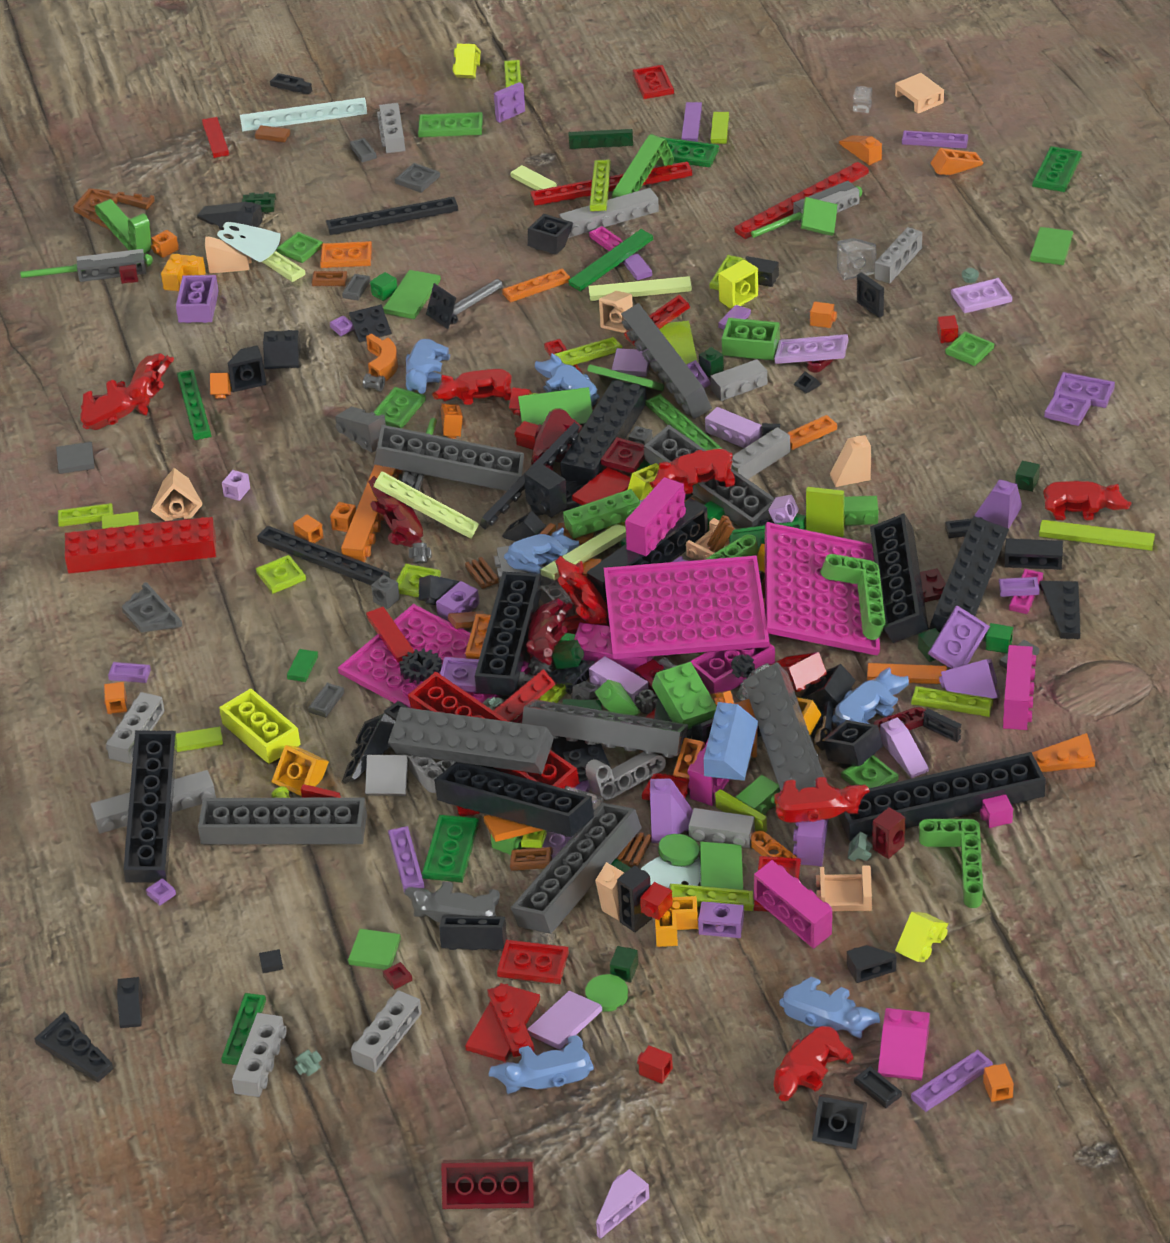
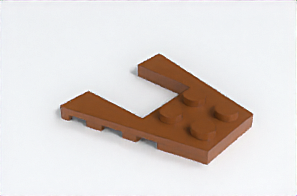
(86, 204)

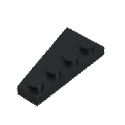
(1064, 606)
(70, 1045)

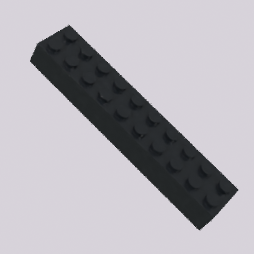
(949, 793)

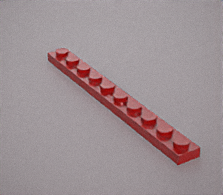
(582, 189)
(785, 207)

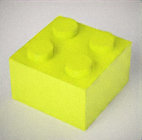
(738, 284)

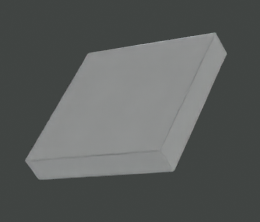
(386, 775)

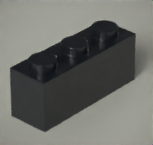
(1033, 554)
(630, 889)
(473, 932)

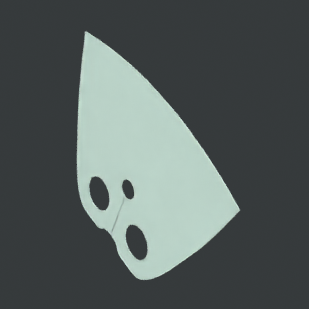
(258, 242)
(665, 873)

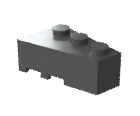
(360, 427)

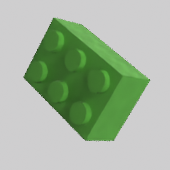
(750, 338)
(684, 695)

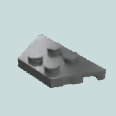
(149, 611)

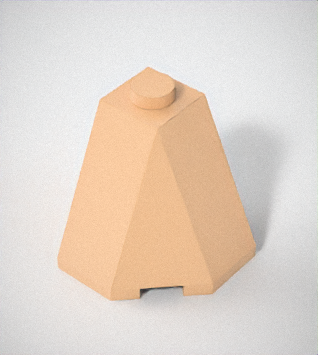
(224, 257)
(611, 308)
(853, 462)
(176, 498)
(608, 890)

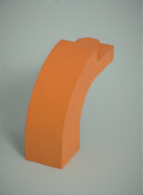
(387, 361)

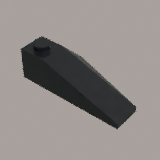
(242, 213)
(371, 741)

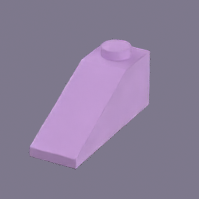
(902, 747)
(624, 1197)

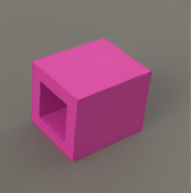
(997, 811)

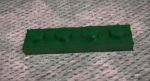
(600, 138)

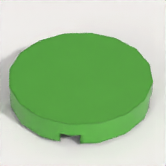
(678, 849)
(607, 991)

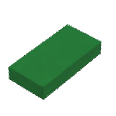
(302, 665)

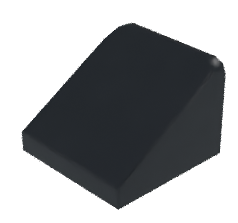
(807, 382)

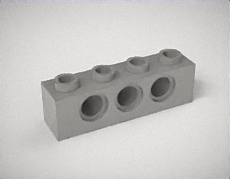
(391, 128)
(898, 255)
(141, 716)
(386, 1031)
(258, 1055)

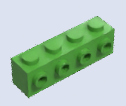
(600, 513)

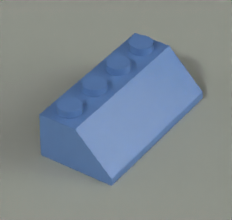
(730, 742)

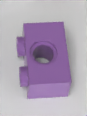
(458, 600)
(721, 919)

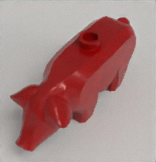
(153, 367)
(475, 385)
(113, 405)
(697, 468)
(1083, 497)
(582, 592)
(817, 802)
(807, 1061)

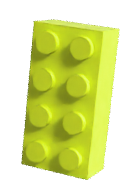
(259, 725)

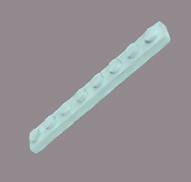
(304, 114)

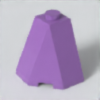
(1001, 504)
(972, 679)
(668, 809)

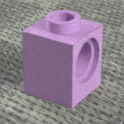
(236, 485)
(783, 509)

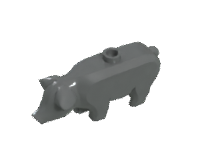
(446, 903)

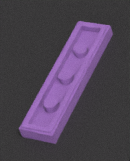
(692, 121)
(935, 139)
(405, 858)
(951, 1080)

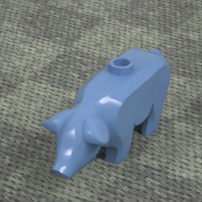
(422, 362)
(564, 377)
(538, 550)
(870, 699)
(822, 1009)
(546, 1069)

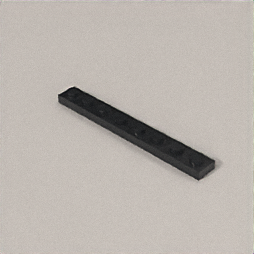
(391, 215)
(514, 492)
(320, 555)

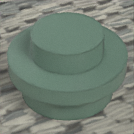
(970, 275)

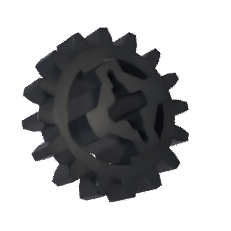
(420, 665)

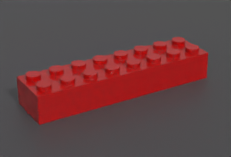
(140, 545)

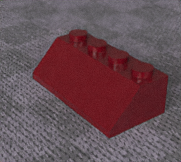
(488, 1183)

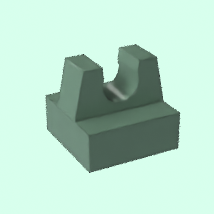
(859, 848)

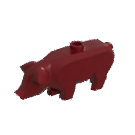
(553, 427)
(398, 516)
(546, 629)

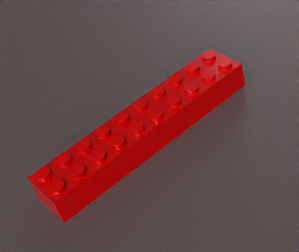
(443, 696)

